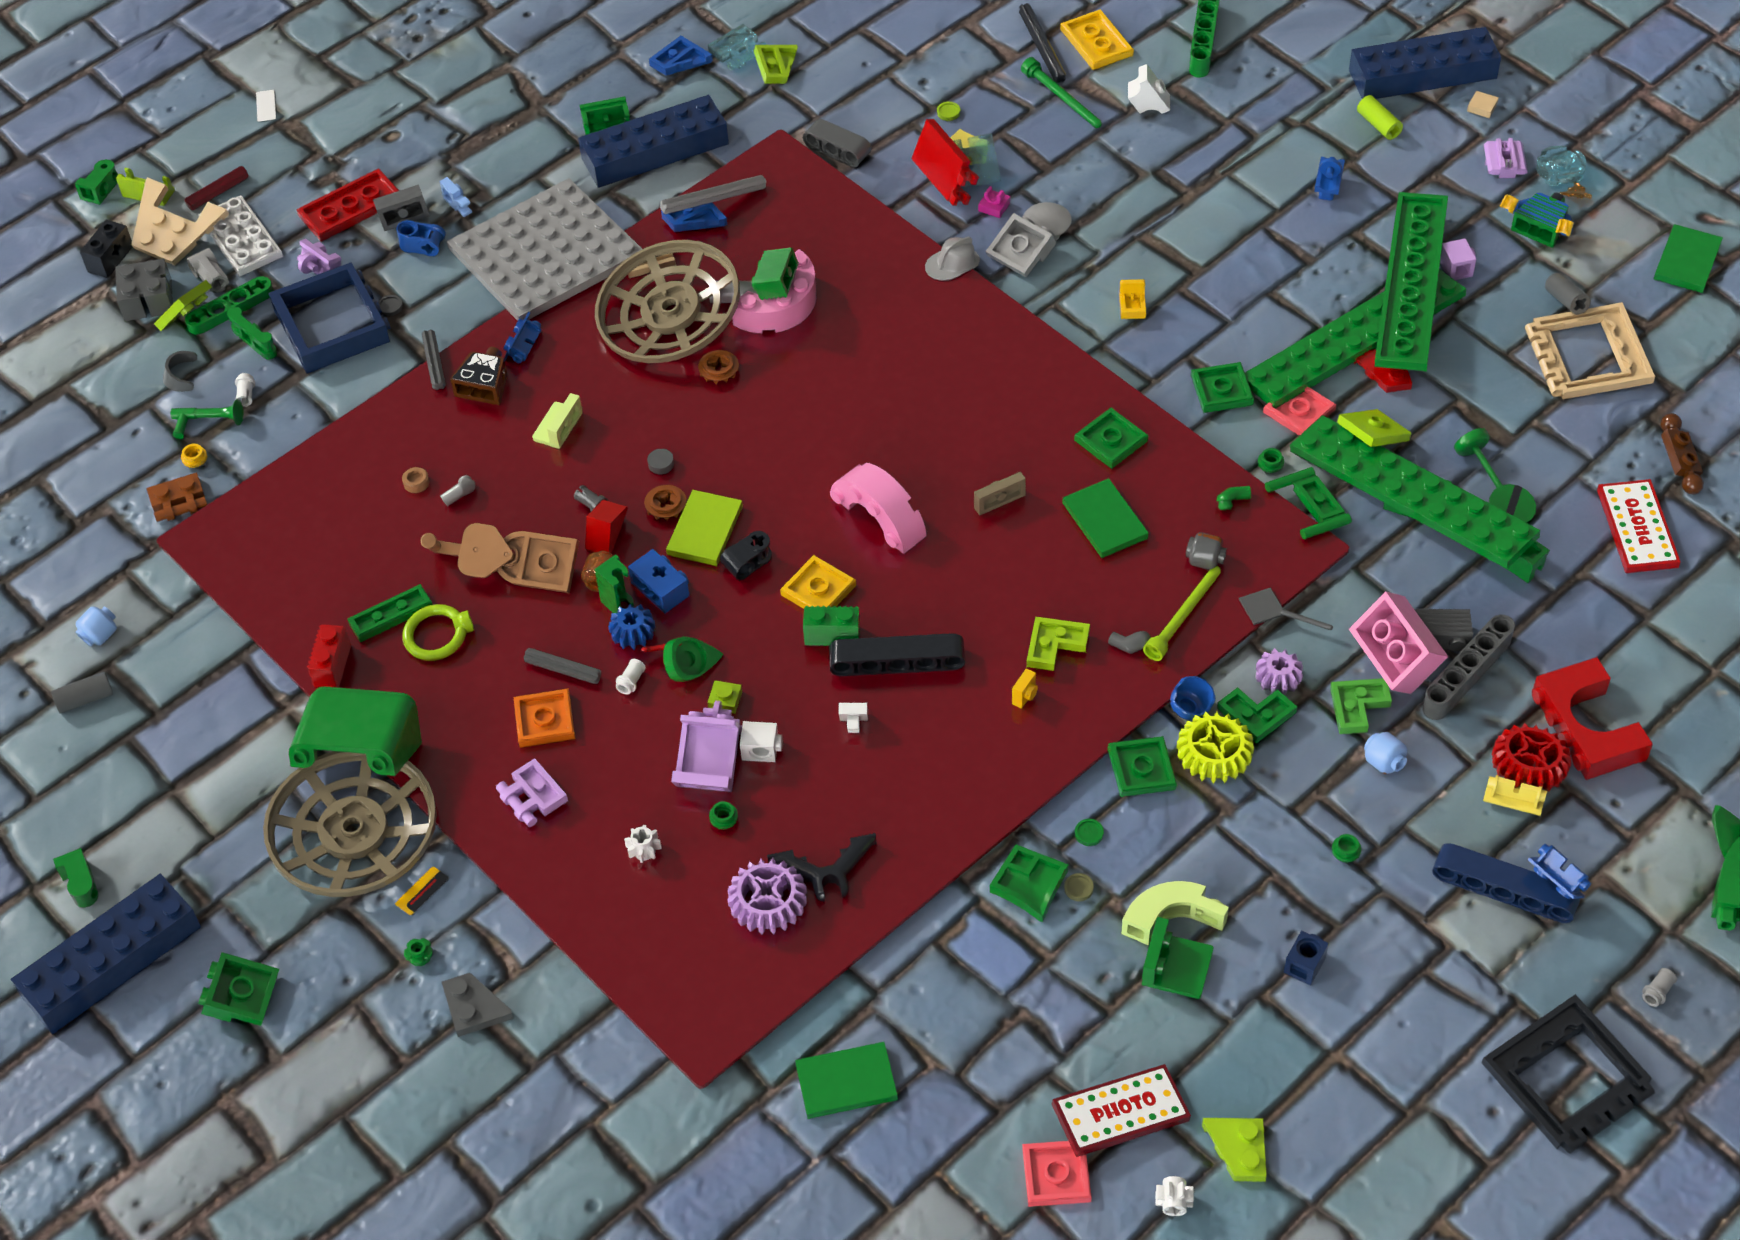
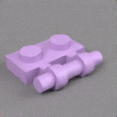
(539, 788)

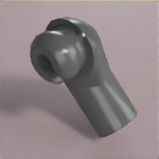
(1129, 643)

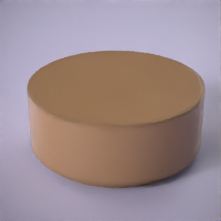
(415, 480)

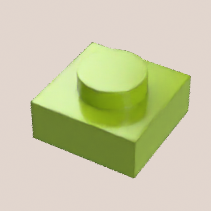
(727, 693)

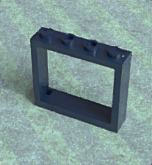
(340, 347)

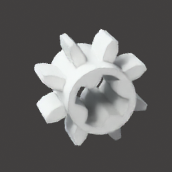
(643, 843)
(1174, 1196)

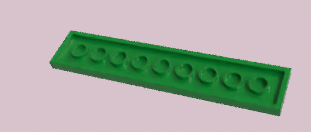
(1411, 282)
(1331, 348)
(1416, 492)

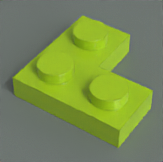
(1052, 635)

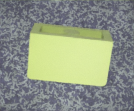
(559, 422)

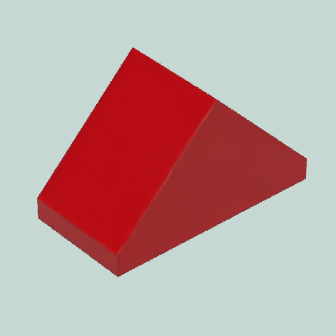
(604, 526)

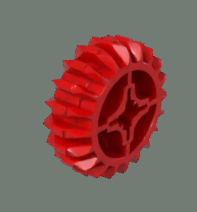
(1533, 751)

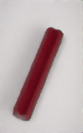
(216, 188)

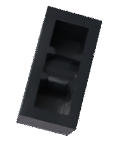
(106, 248)

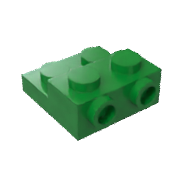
(238, 989)

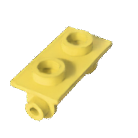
(1524, 798)

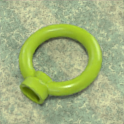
(462, 624)

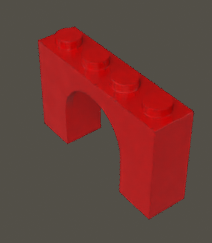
(1591, 750)

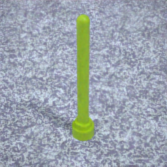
(1157, 646)

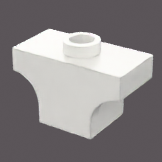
(1148, 92)

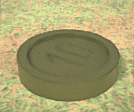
(1078, 887)

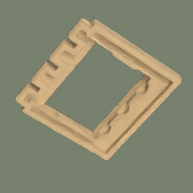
(1621, 337)

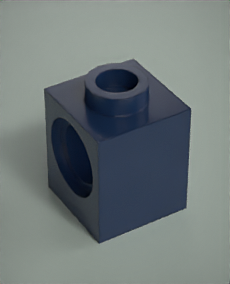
(1302, 967)

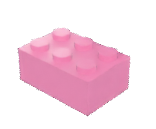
(1398, 643)

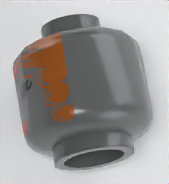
(1205, 551)

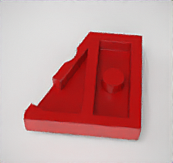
(1387, 378)

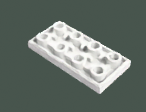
(244, 238)

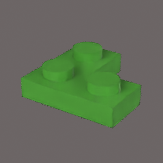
(1352, 699)

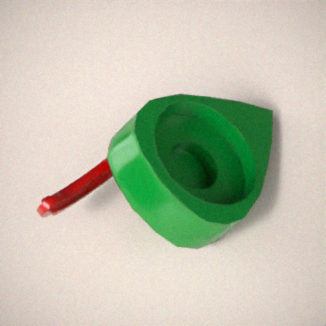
(686, 657)

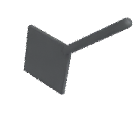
(1265, 606)

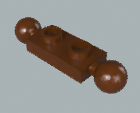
(1682, 454)

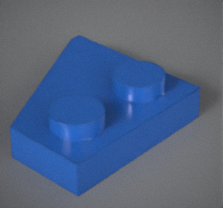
(679, 56)
(695, 218)

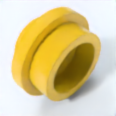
(193, 455)

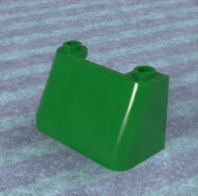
(361, 722)

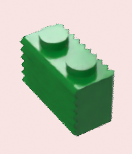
(775, 273)
(828, 624)

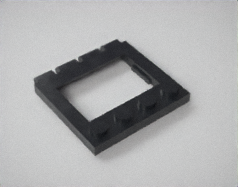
(1545, 1036)

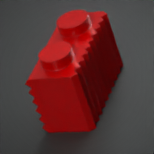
(329, 656)

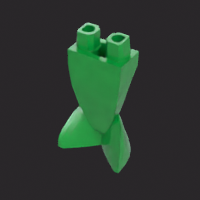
(1727, 891)

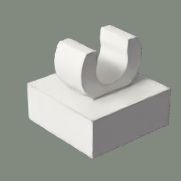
(853, 714)

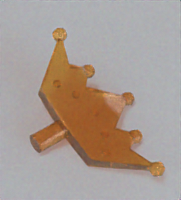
(1576, 191)

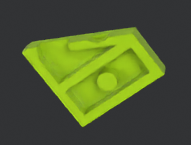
(775, 62)
(184, 304)
(1240, 1146)

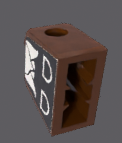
(481, 377)

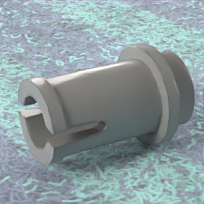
(1655, 992)

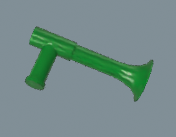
(233, 412)

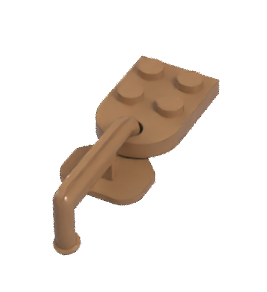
(538, 558)

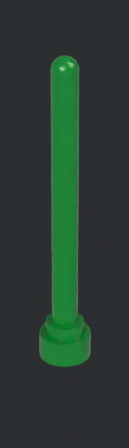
(1033, 69)

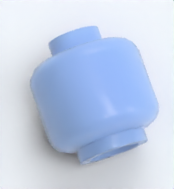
(96, 626)
(1386, 752)

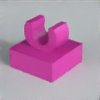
(994, 203)

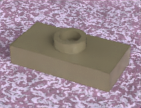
(999, 493)

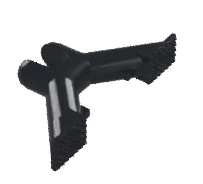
(832, 873)

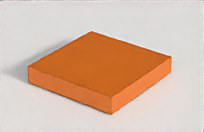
(544, 718)

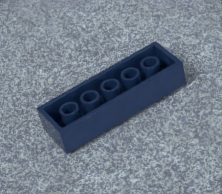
(1425, 63)
(653, 141)
(106, 953)

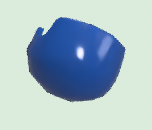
(1192, 697)

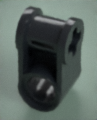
(745, 556)

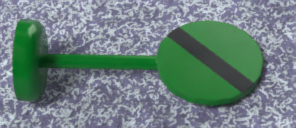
(1506, 497)

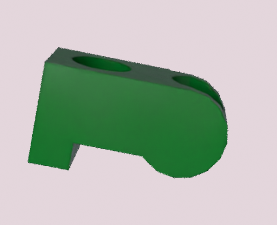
(98, 182)
(81, 881)

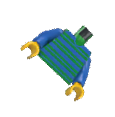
(1540, 217)

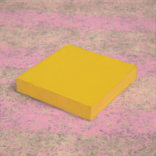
(818, 585)

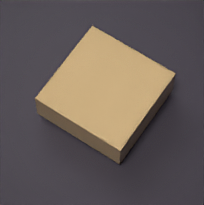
(1482, 104)

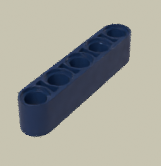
(1503, 882)

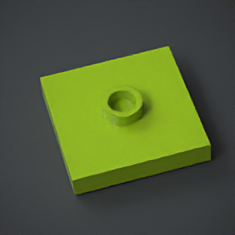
(1374, 427)

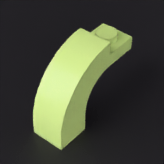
(1168, 902)

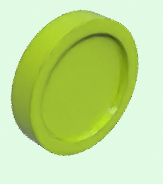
(948, 111)

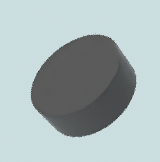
(660, 461)

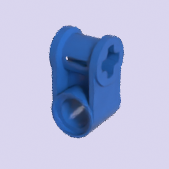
(417, 237)

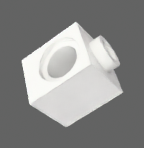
(760, 741)

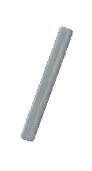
(713, 194)

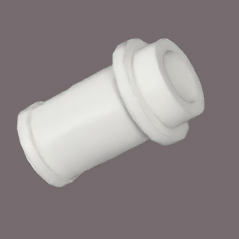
(245, 384)
(627, 681)

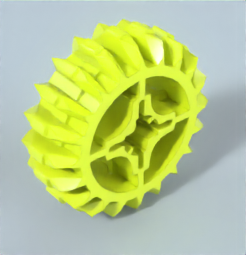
(1209, 753)

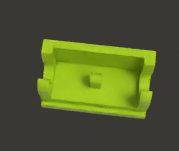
(133, 187)

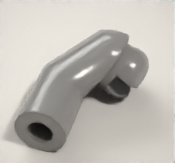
(464, 487)

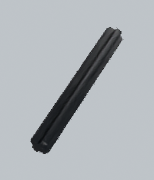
(1042, 43)

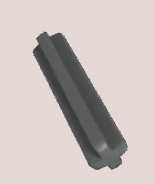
(433, 359)
(562, 665)

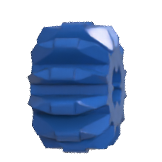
(631, 626)

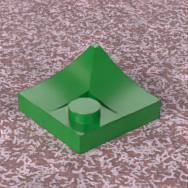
(1029, 880)

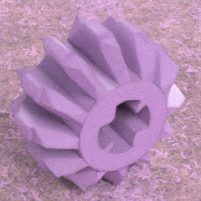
(1279, 671)

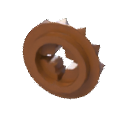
(711, 360)
(661, 495)

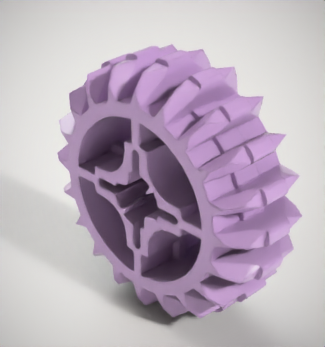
(766, 905)

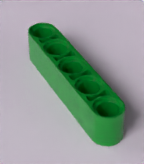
(1203, 37)

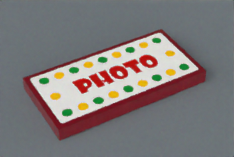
(1120, 1110)

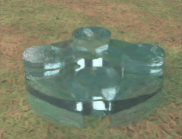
(1570, 169)

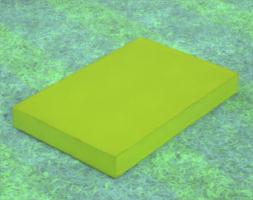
(704, 527)

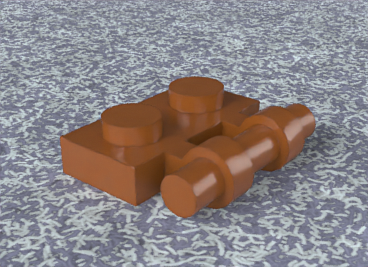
(177, 497)

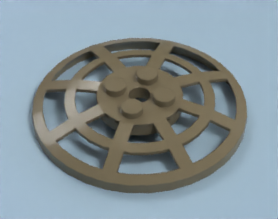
(663, 295)
(341, 814)

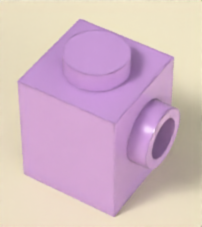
(1458, 259)

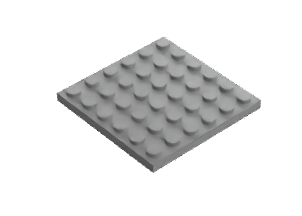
(544, 250)

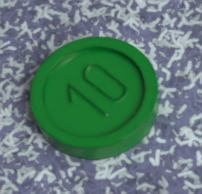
(1089, 832)

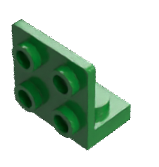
(1176, 962)

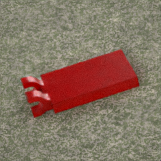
(943, 163)

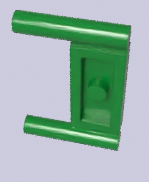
(1316, 499)

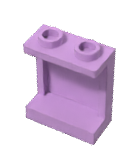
(707, 752)

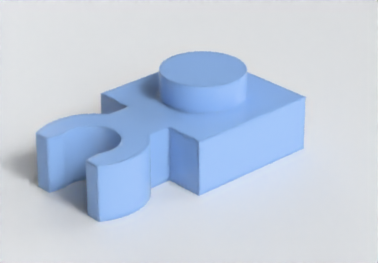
(454, 197)

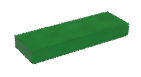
(388, 613)

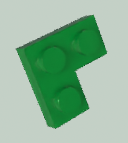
(1261, 717)

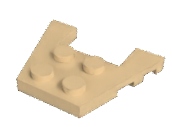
(167, 234)

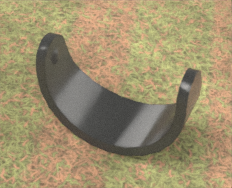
(169, 379)

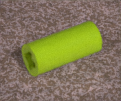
(1380, 117)

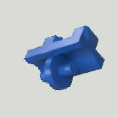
(1329, 177)

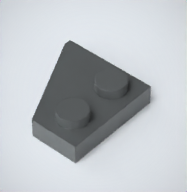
(473, 1005)

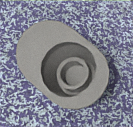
(953, 260)

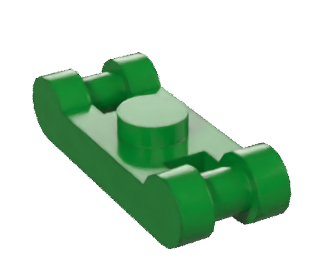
(251, 334)

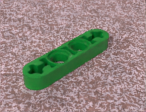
(226, 302)

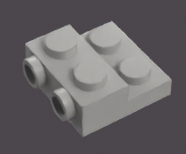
(1021, 244)

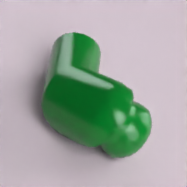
(1233, 493)

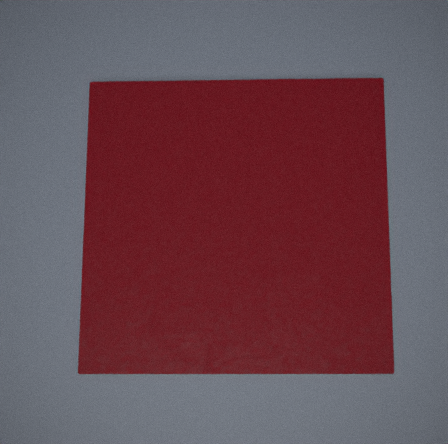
(885, 371)

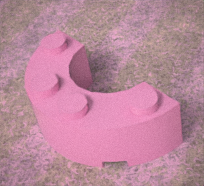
(780, 313)
(885, 501)

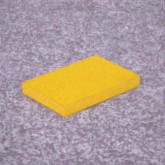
(1096, 39)

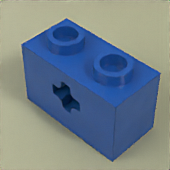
(659, 580)

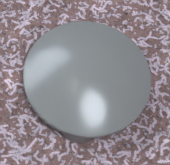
(1051, 216)

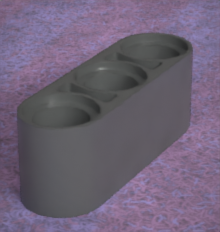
(837, 143)

